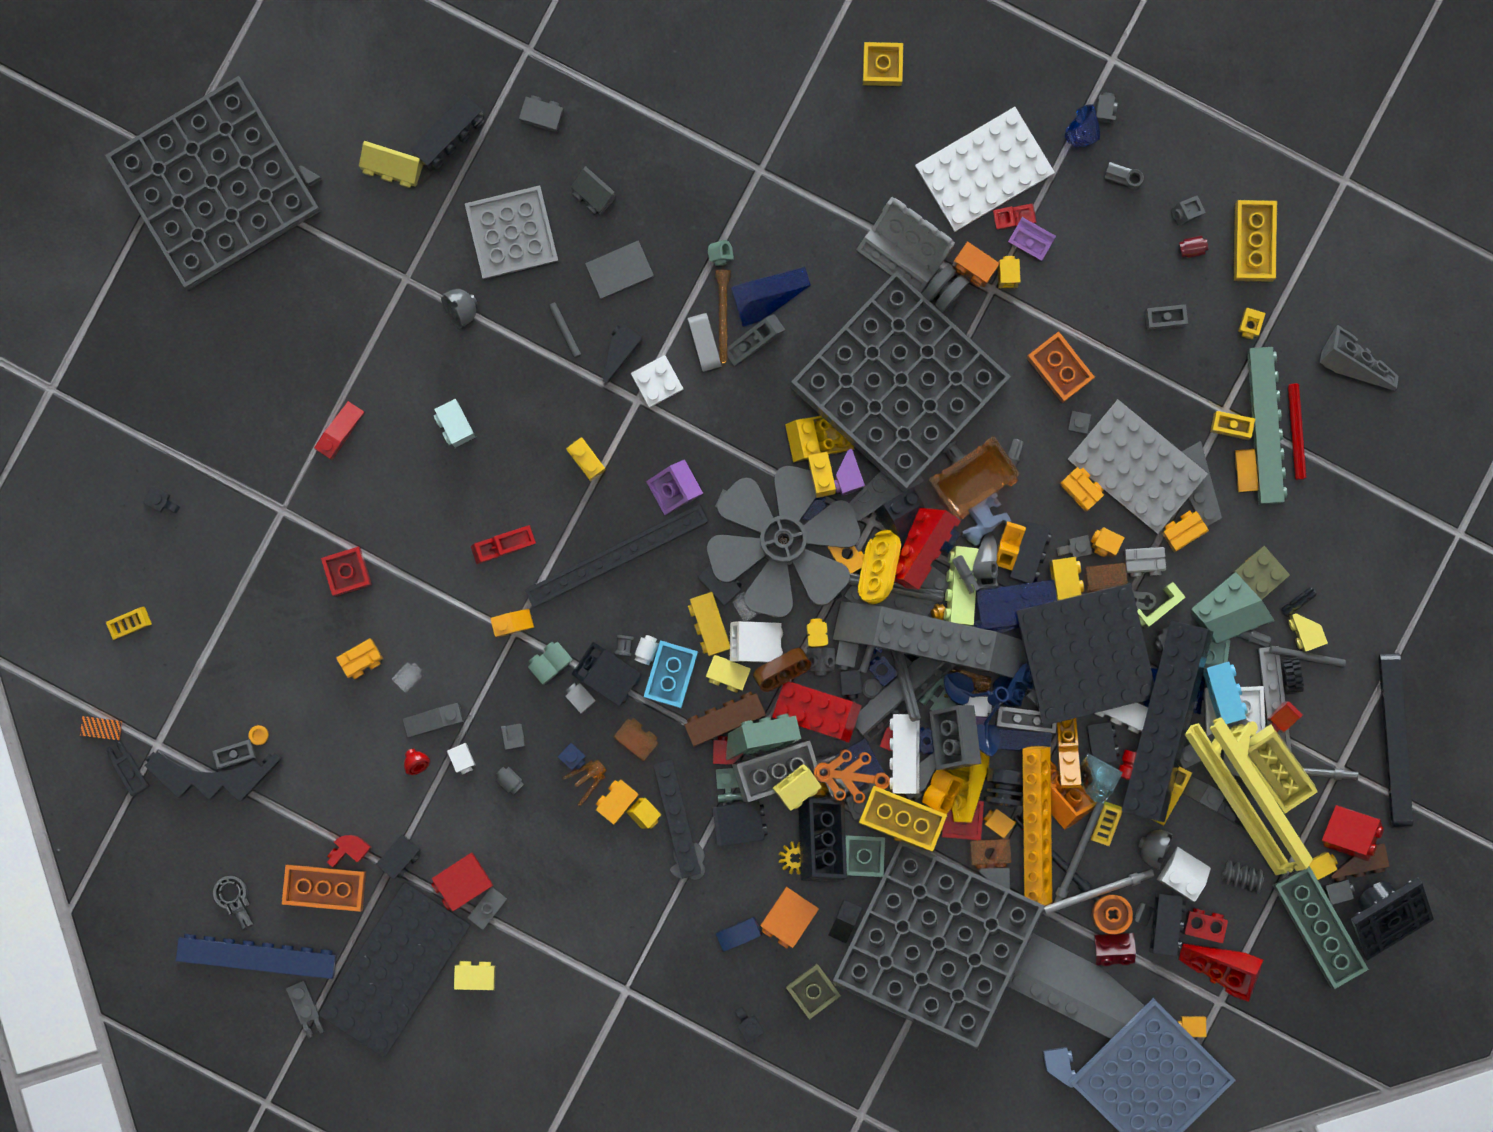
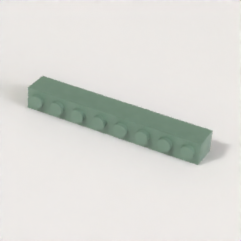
(1266, 426)

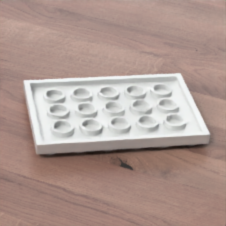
(984, 169)

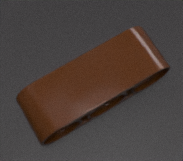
(782, 669)

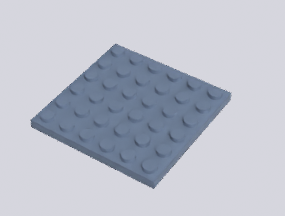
(1152, 1075)

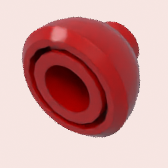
(415, 762)

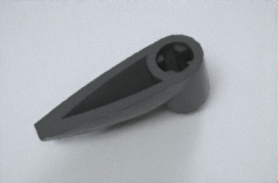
(985, 561)

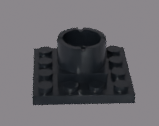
(1390, 915)

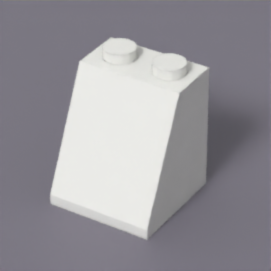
(1184, 874)

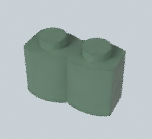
(550, 662)

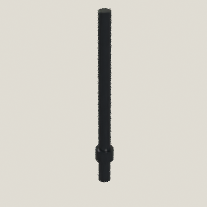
(1084, 886)

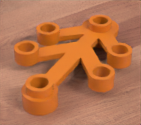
(848, 776)

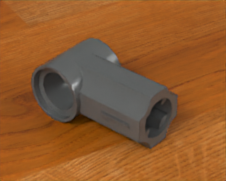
(1122, 174)

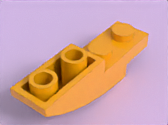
(1068, 754)

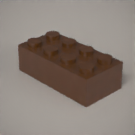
(725, 719)

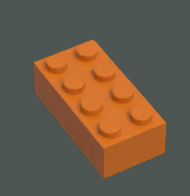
(324, 888)

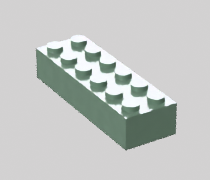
(1320, 927)

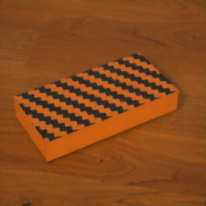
(101, 728)

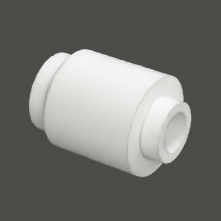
(646, 650)

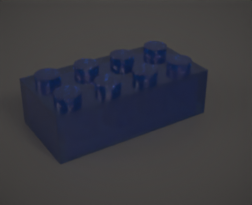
(999, 605)

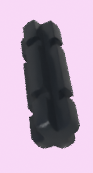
(1299, 601)

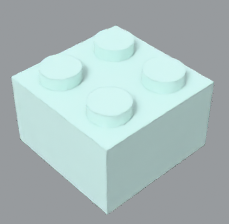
(454, 422)

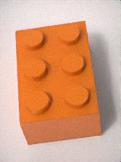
(1060, 367)

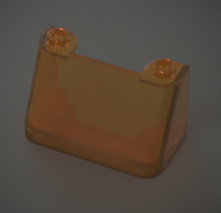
(974, 478)

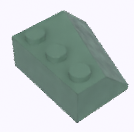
(1231, 610)
(762, 736)

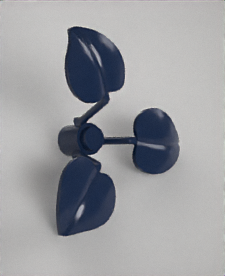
(960, 689)

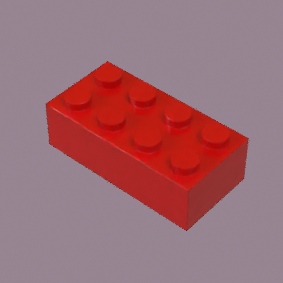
(818, 711)

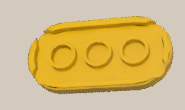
(879, 567)

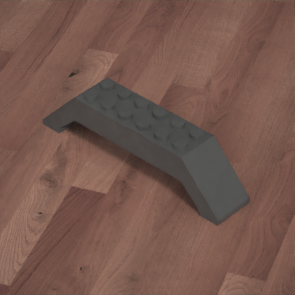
(930, 638)

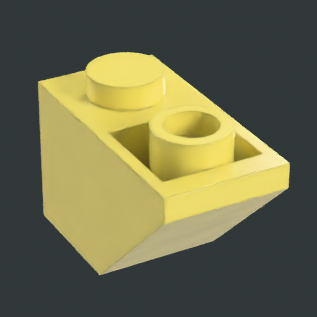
(1309, 634)

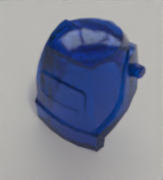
(1084, 128)

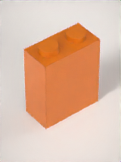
(788, 918)

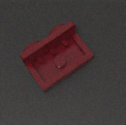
(1115, 949)

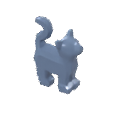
(984, 520)

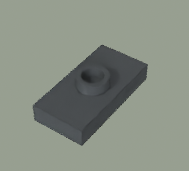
(487, 908)

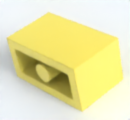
(728, 673)
(797, 787)
(474, 976)

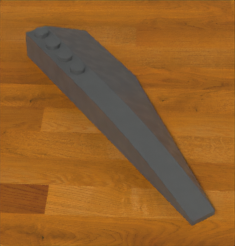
(1074, 987)

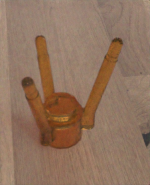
(980, 682)
(595, 770)

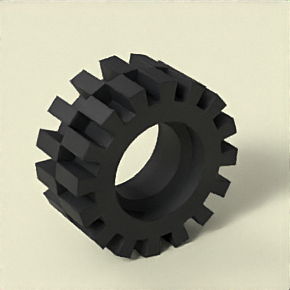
(1292, 675)

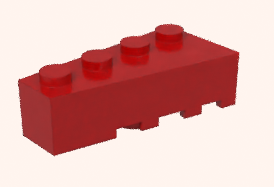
(922, 546)

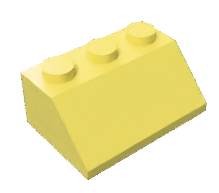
(390, 164)

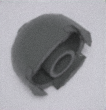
(460, 306)
(1155, 847)

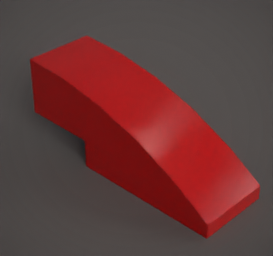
(503, 544)

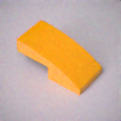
(1246, 470)

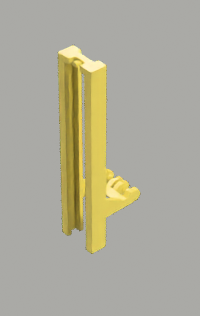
(1235, 745)

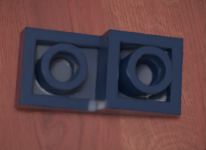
(1019, 684)
(738, 934)

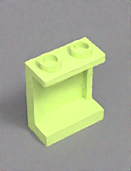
(1175, 597)

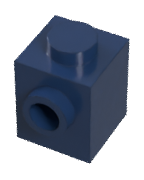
(572, 757)

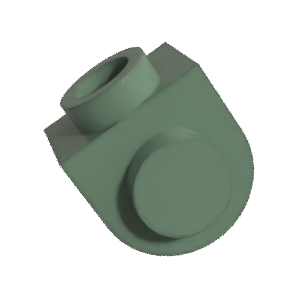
(720, 252)

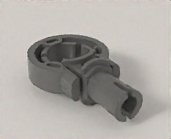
(240, 911)

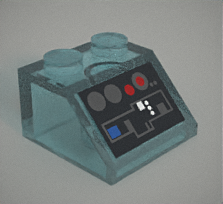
(1098, 778)

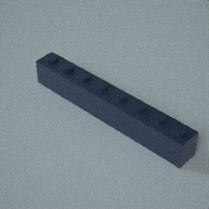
(255, 957)

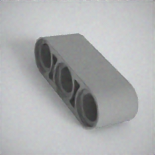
(704, 342)

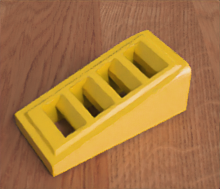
(143, 616)
(1112, 807)

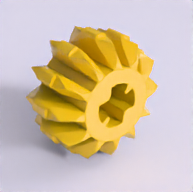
(787, 858)

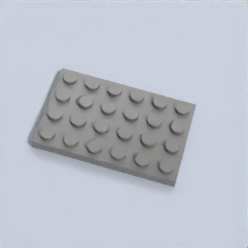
(1138, 466)

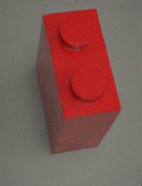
(1353, 833)
(461, 882)

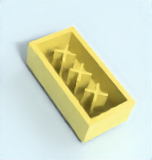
(1279, 769)

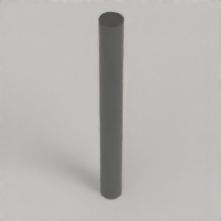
(1307, 656)

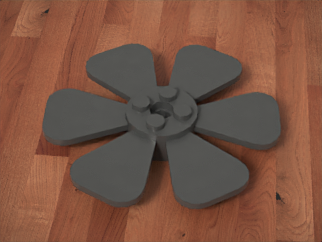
(771, 589)

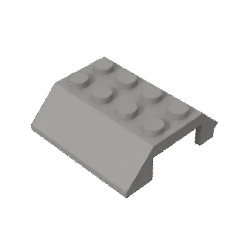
(906, 244)

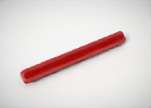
(1297, 431)

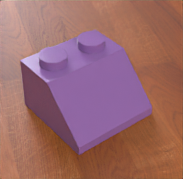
(848, 476)
(674, 487)

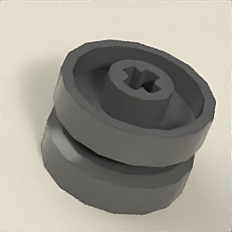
(947, 290)

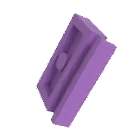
(1032, 238)

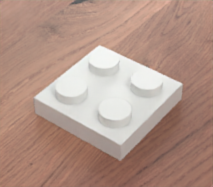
(657, 381)

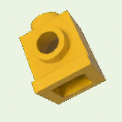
(1256, 318)

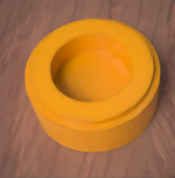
(258, 735)

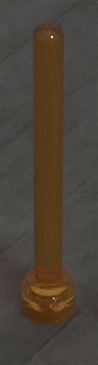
(723, 278)

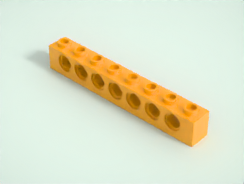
(1037, 824)

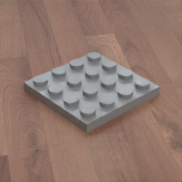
(511, 232)

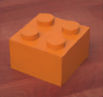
(975, 265)

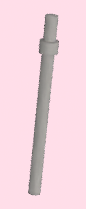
(1133, 880)

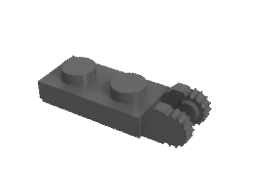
(304, 1007)

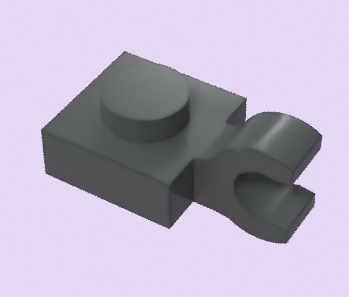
(1077, 547)

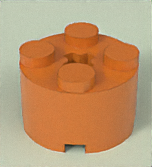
(1123, 914)

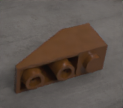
(1359, 866)

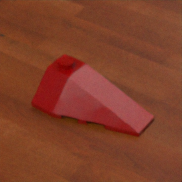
(1230, 969)

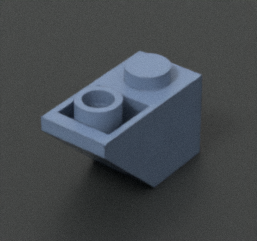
(1058, 1062)

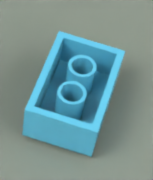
(670, 674)
(1225, 692)

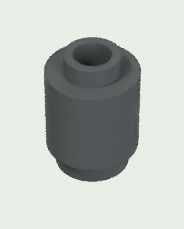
(509, 780)

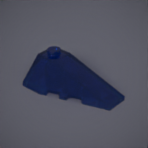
(765, 295)

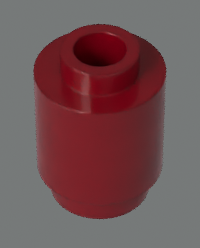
(1193, 247)

